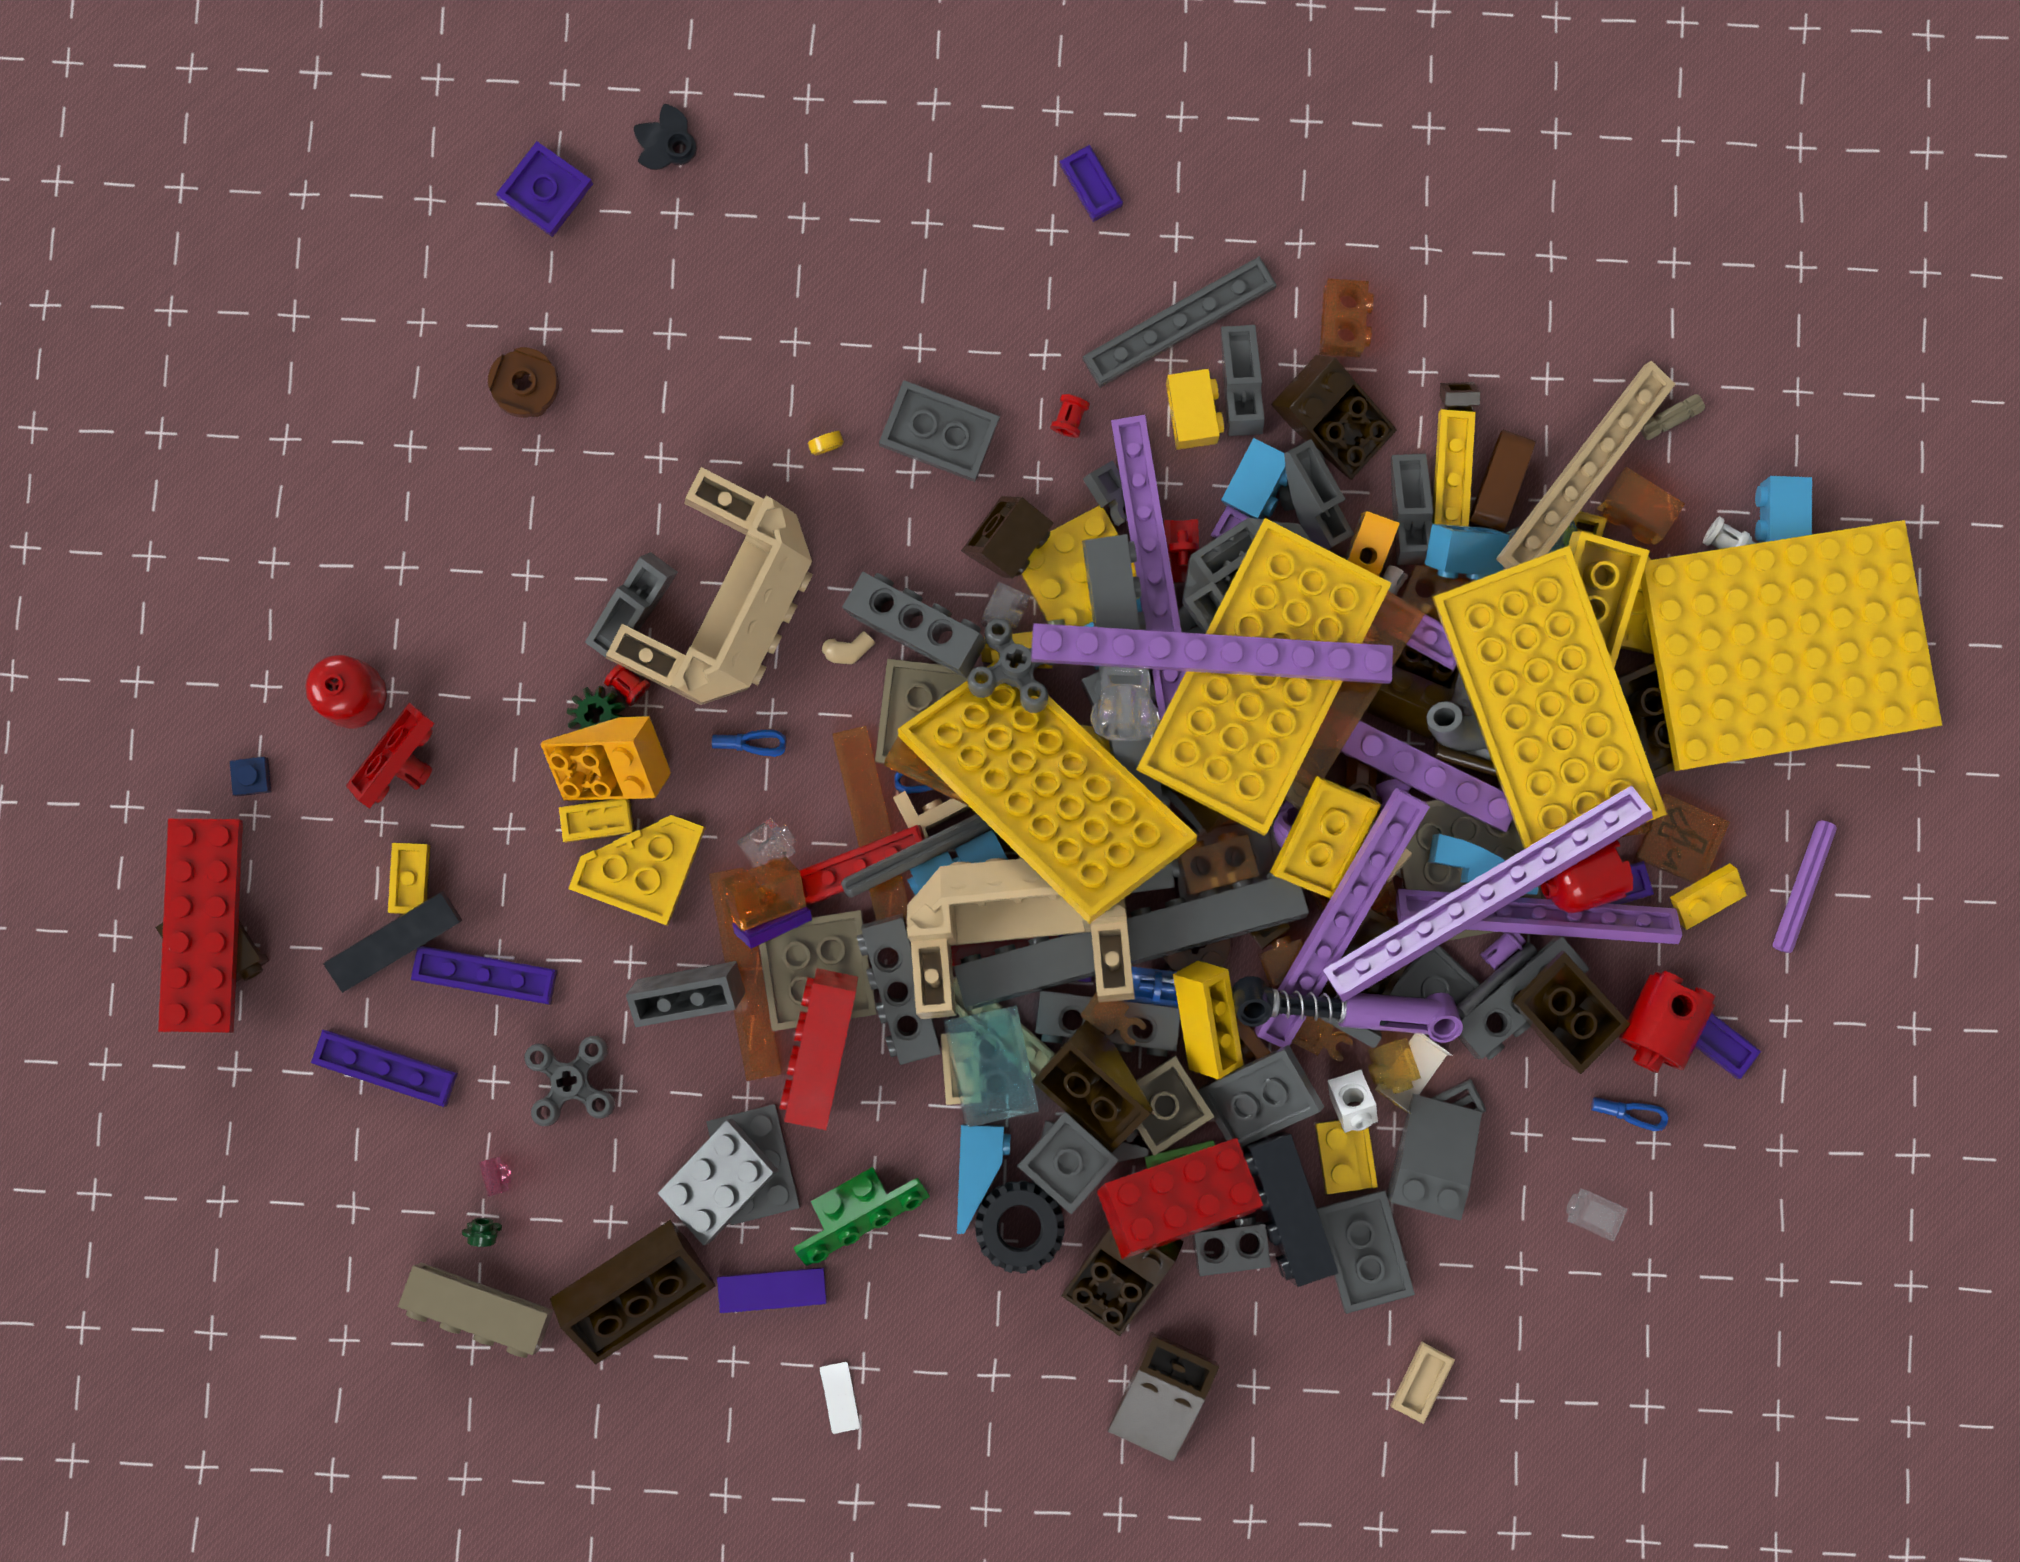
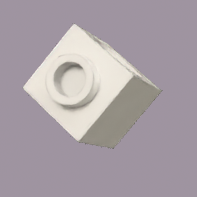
(1349, 1089)

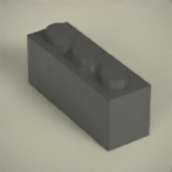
(685, 994)

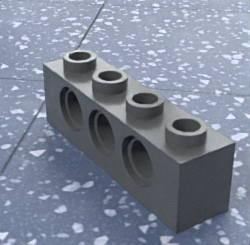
(957, 654)
(892, 933)
(1163, 1020)
(1475, 1033)

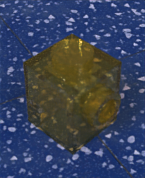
(1393, 1066)

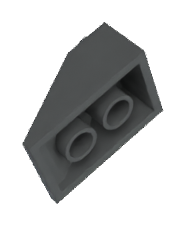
(1435, 1157)

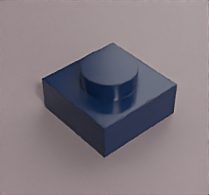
(250, 776)

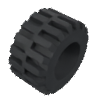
(1010, 1257)

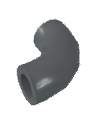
(1453, 728)

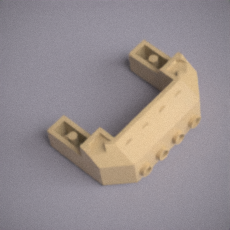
(746, 608)
(1002, 903)

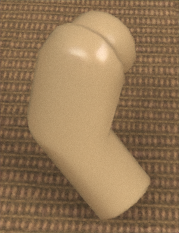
(847, 652)

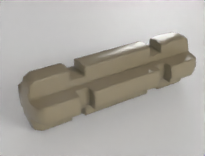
(1673, 416)

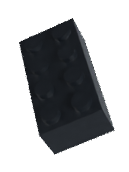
(1290, 1210)

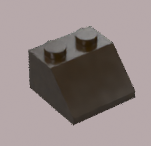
(1008, 536)

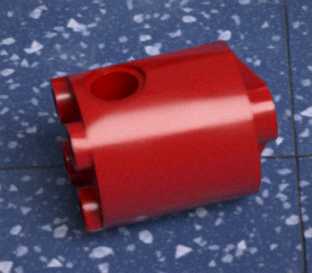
(1659, 1032)

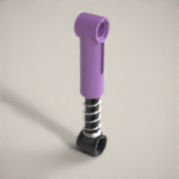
(1431, 1015)

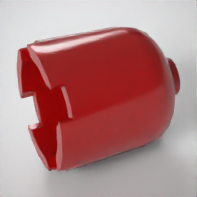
(353, 698)
(1591, 881)

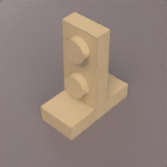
(934, 812)

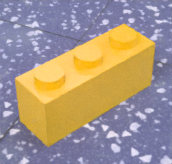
(1208, 1019)

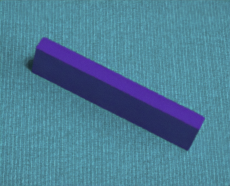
(484, 975)
(384, 1068)

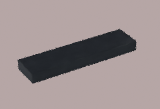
(392, 941)

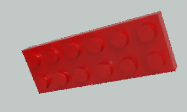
(200, 925)

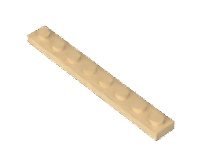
(1588, 467)

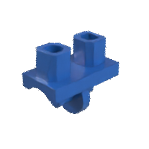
(1154, 987)

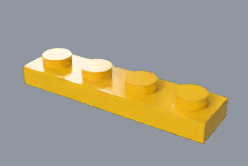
(1453, 467)

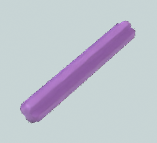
(1804, 886)

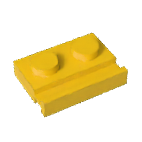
(1345, 1158)

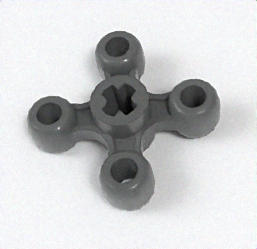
(1004, 669)
(557, 1071)

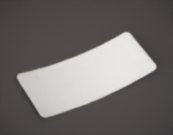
(840, 1397)

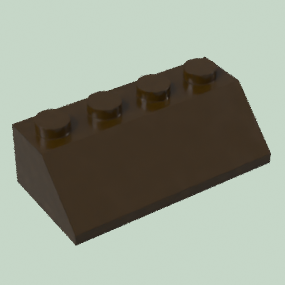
(631, 1292)

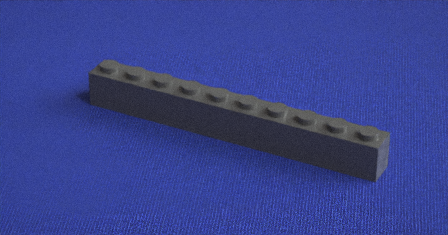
(1114, 606)
(1151, 936)

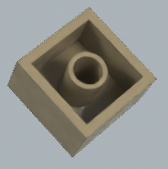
(1175, 1106)

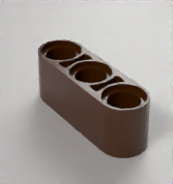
(1502, 481)

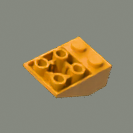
(608, 761)

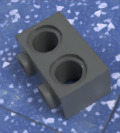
(1231, 1257)

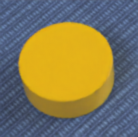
(825, 443)

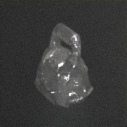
(1125, 709)

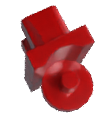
(1182, 542)

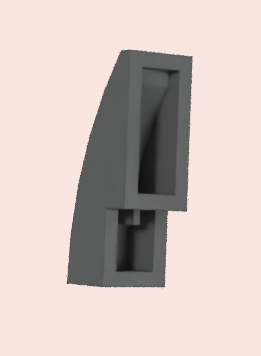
(1242, 380)
(1316, 496)
(1411, 507)
(632, 601)

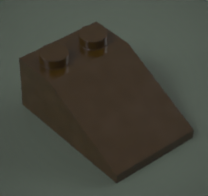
(1647, 711)
(1570, 1013)
(1094, 1087)

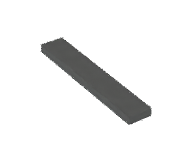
(1179, 322)

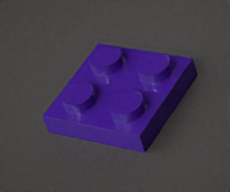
(544, 189)

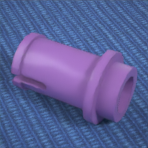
(1503, 949)

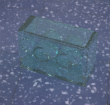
(991, 1065)

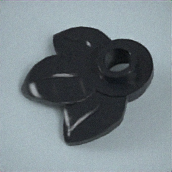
(662, 138)

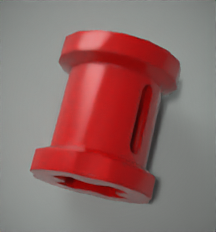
(1070, 415)
(627, 684)

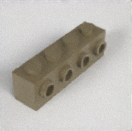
(475, 1309)

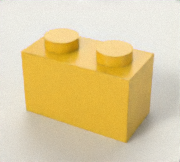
(1193, 409)

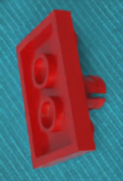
(394, 758)

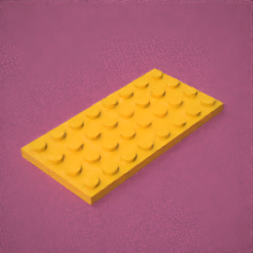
(1545, 693)
(1244, 736)
(1050, 794)

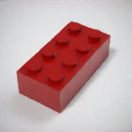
(820, 1053)
(1179, 1198)

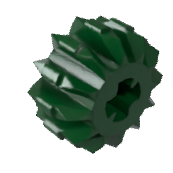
(600, 701)

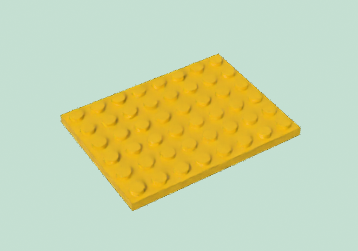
(1789, 644)

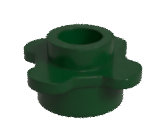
(481, 1232)

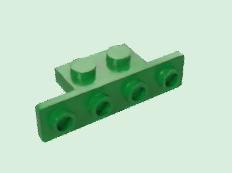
(855, 1210)

